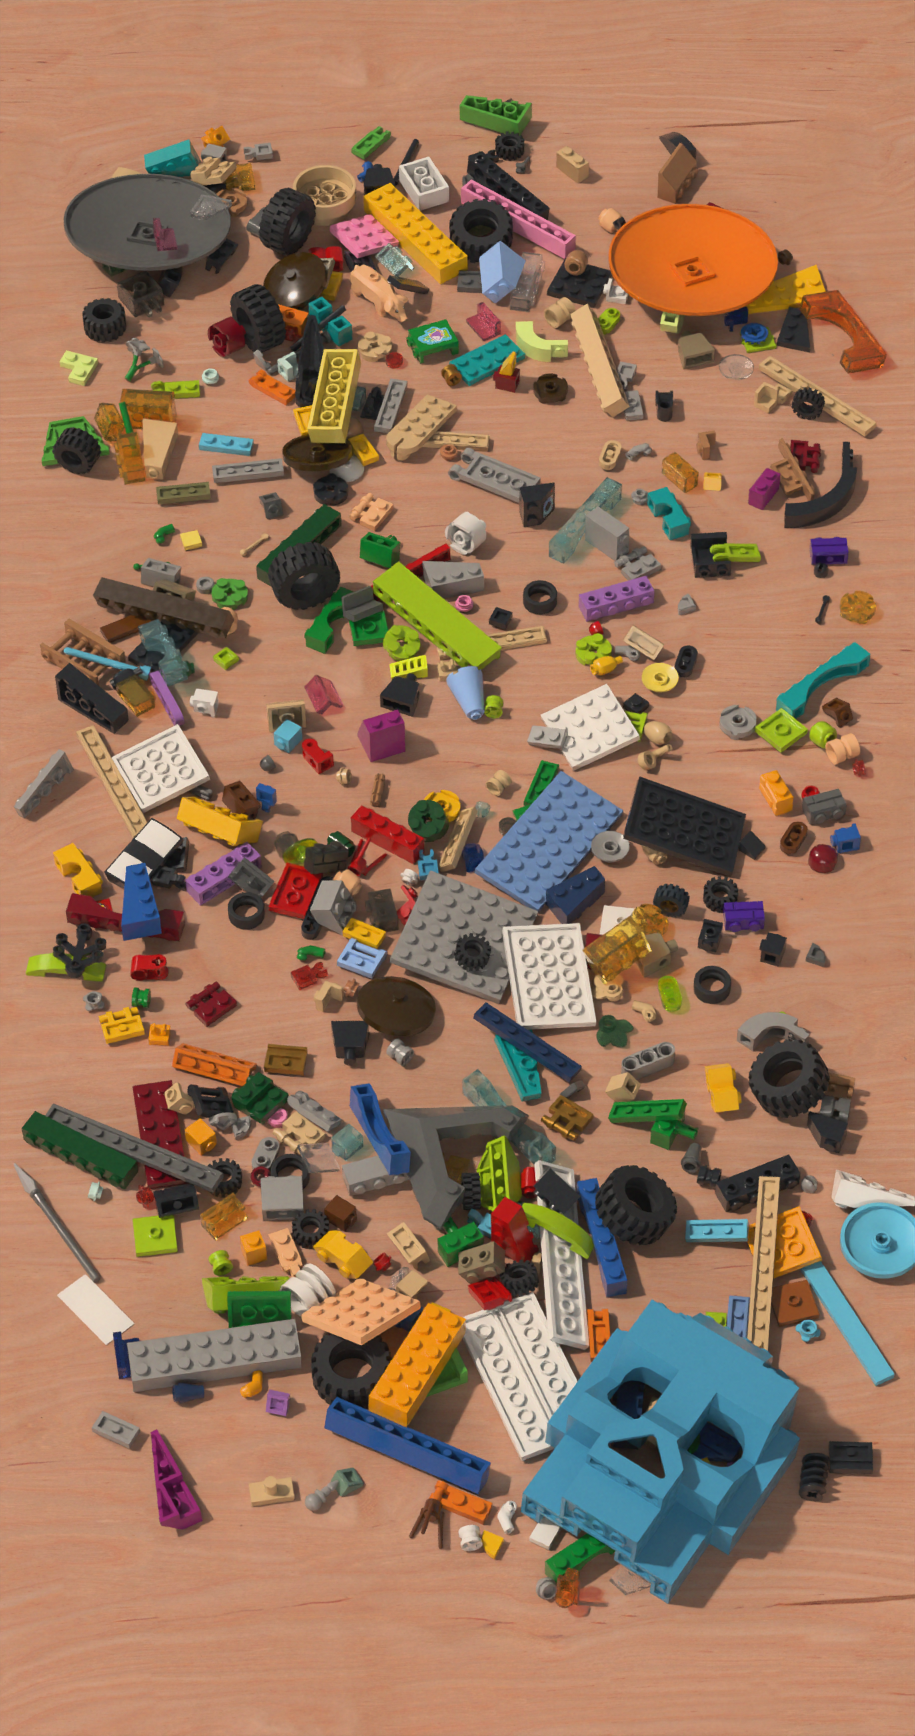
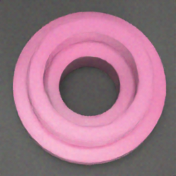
(464, 603)

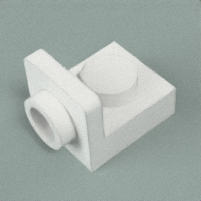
(614, 293)

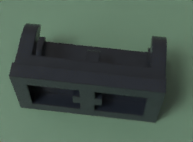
(221, 255)

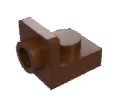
(840, 710)

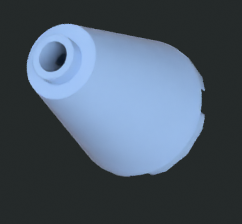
(468, 690)

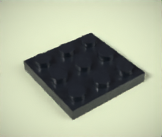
(580, 288)

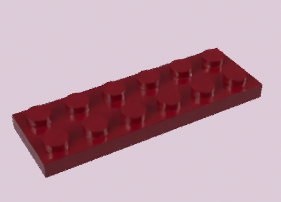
(159, 1127)

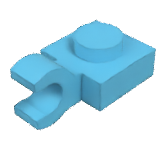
(483, 1223)

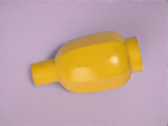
(605, 665)

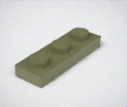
(183, 493)

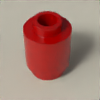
(527, 1181)

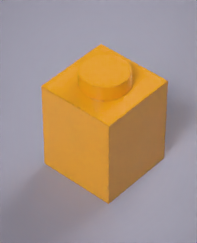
(200, 1137)
(253, 1248)

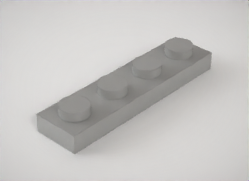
(390, 406)
(247, 470)

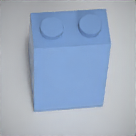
(500, 271)

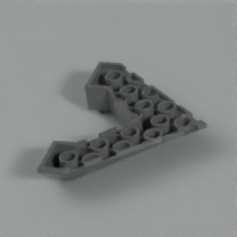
(423, 1130)

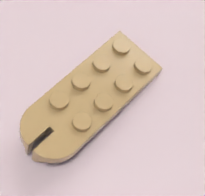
(418, 426)

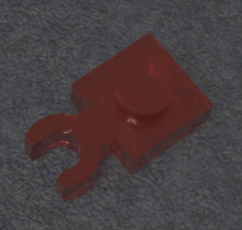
(308, 976)

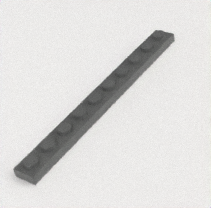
(139, 1149)

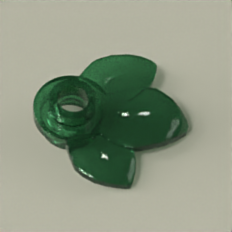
(615, 1033)

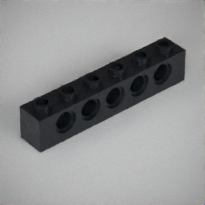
(499, 181)

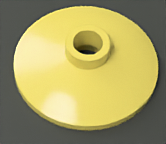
(660, 677)

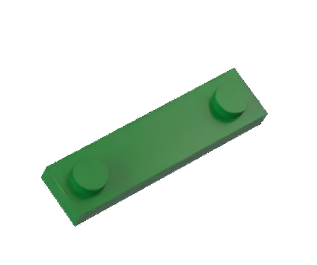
(647, 1111)

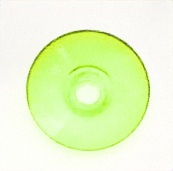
(296, 852)

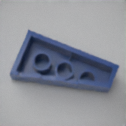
(139, 910)

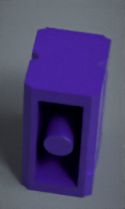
(829, 550)
(743, 916)

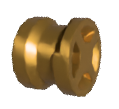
(451, 375)

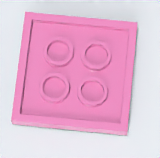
(363, 235)

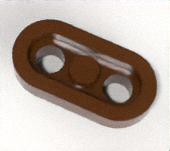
(793, 839)

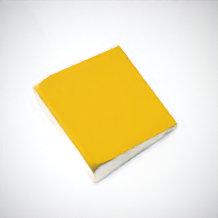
(509, 365)
(712, 481)

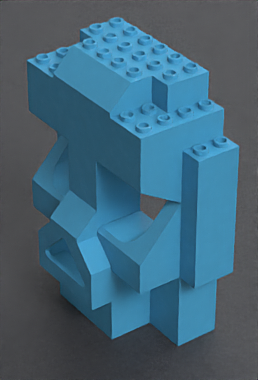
(669, 1521)

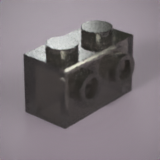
(382, 910)

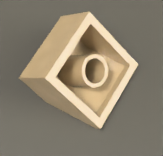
(280, 711)

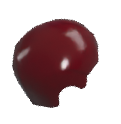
(823, 858)

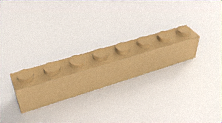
(599, 361)

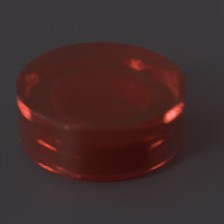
(394, 360)

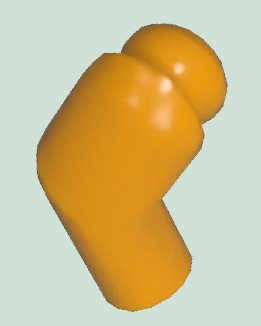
(253, 1387)

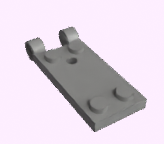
(501, 477)

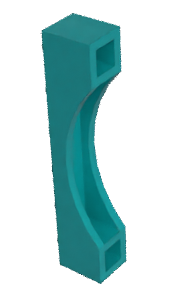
(848, 662)

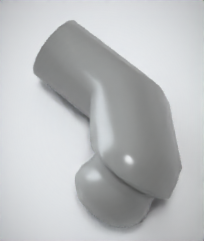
(632, 453)

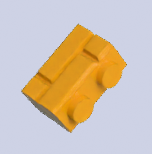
(776, 792)

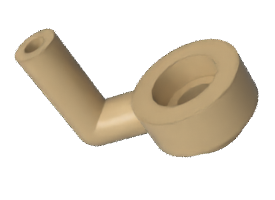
(647, 759)

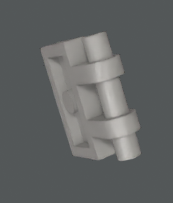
(642, 567)

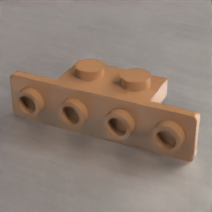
(791, 476)

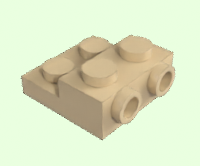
(212, 171)

